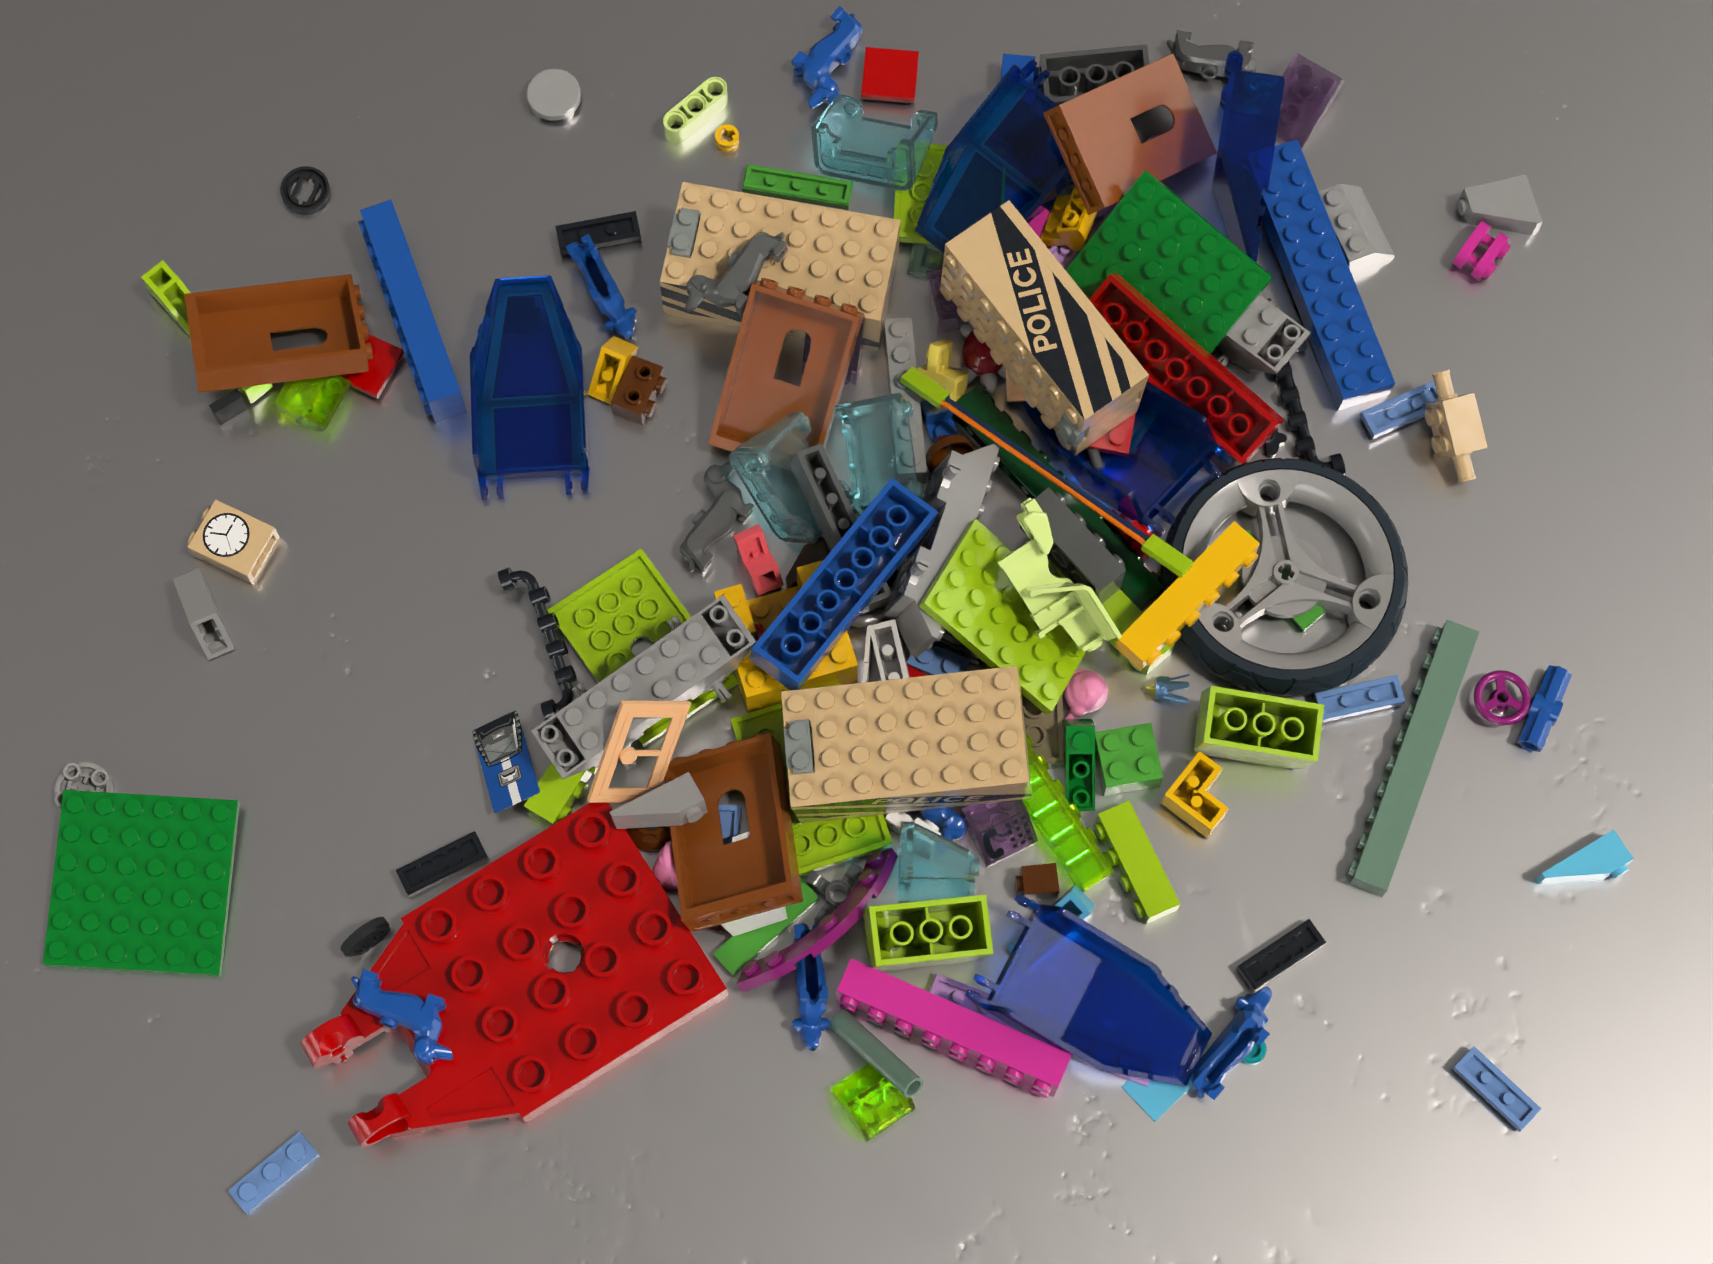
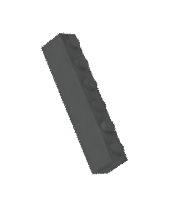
(829, 504)

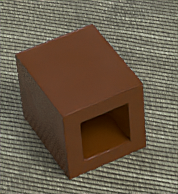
(1038, 881)

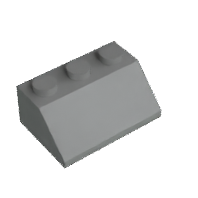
(1355, 226)

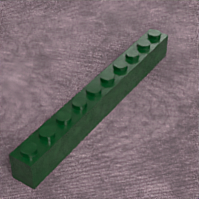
(1138, 583)

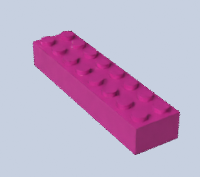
(952, 1028)

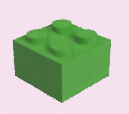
(1127, 759)

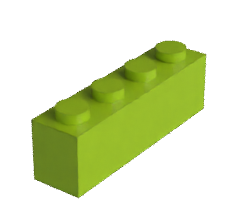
(1137, 862)

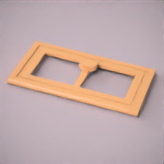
(613, 749)

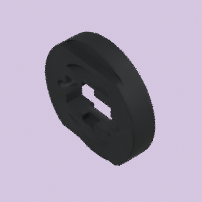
(300, 175)
(365, 937)

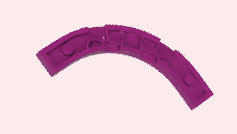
(831, 927)

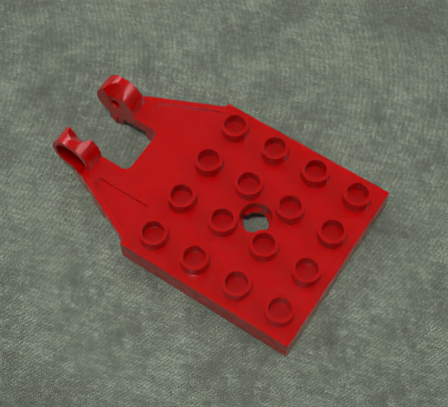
(512, 1023)

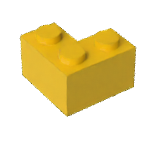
(1190, 798)

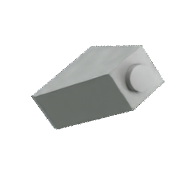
(1502, 205)
(203, 614)

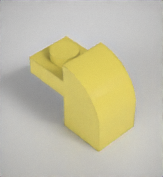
(939, 369)

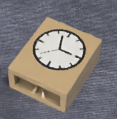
(232, 541)

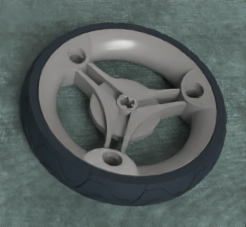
(1307, 578)

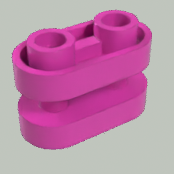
(1496, 248)

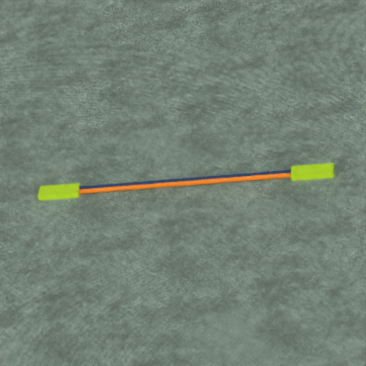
(1151, 545)

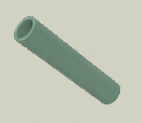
(876, 1053)

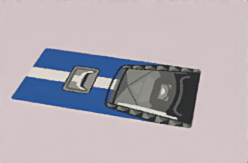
(505, 761)

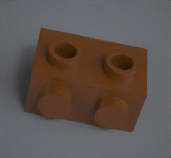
(638, 390)

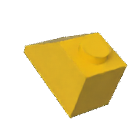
(610, 368)

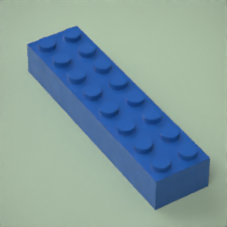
(411, 312)
(843, 585)

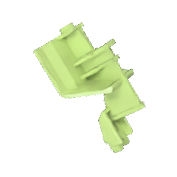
(1052, 598)

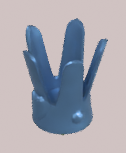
(1164, 684)

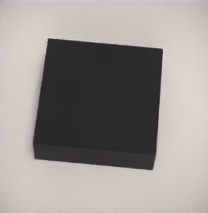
(228, 407)

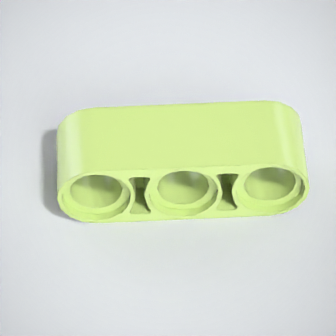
(693, 121)

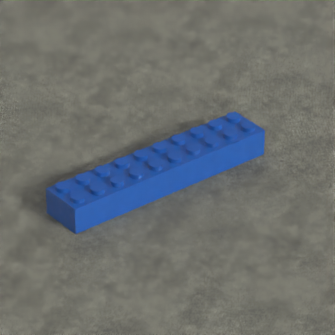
(1322, 283)

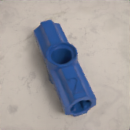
(1544, 708)

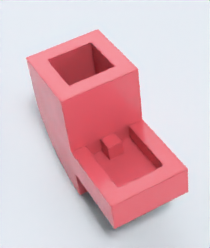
(757, 560)

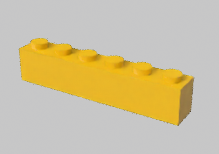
(1187, 596)

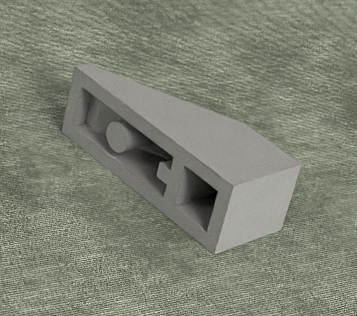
(664, 806)

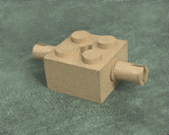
(1455, 425)

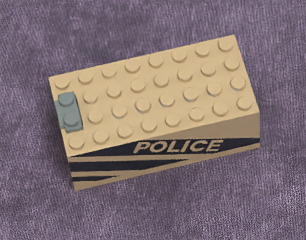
(828, 253)
(1041, 328)
(906, 744)

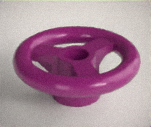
(1497, 707)

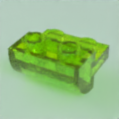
(312, 400)
(871, 1101)

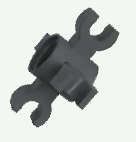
(825, 887)

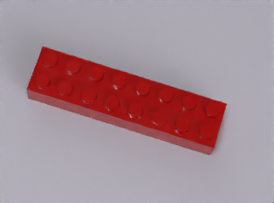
(1186, 370)

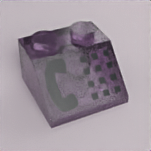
(999, 829)

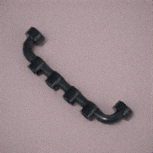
(1298, 419)
(547, 624)

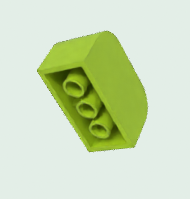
(1258, 728)
(928, 933)

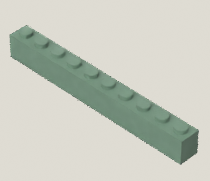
(1413, 759)

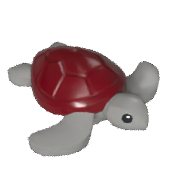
(979, 361)

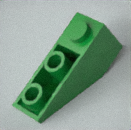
(1079, 763)

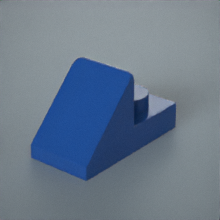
(937, 421)

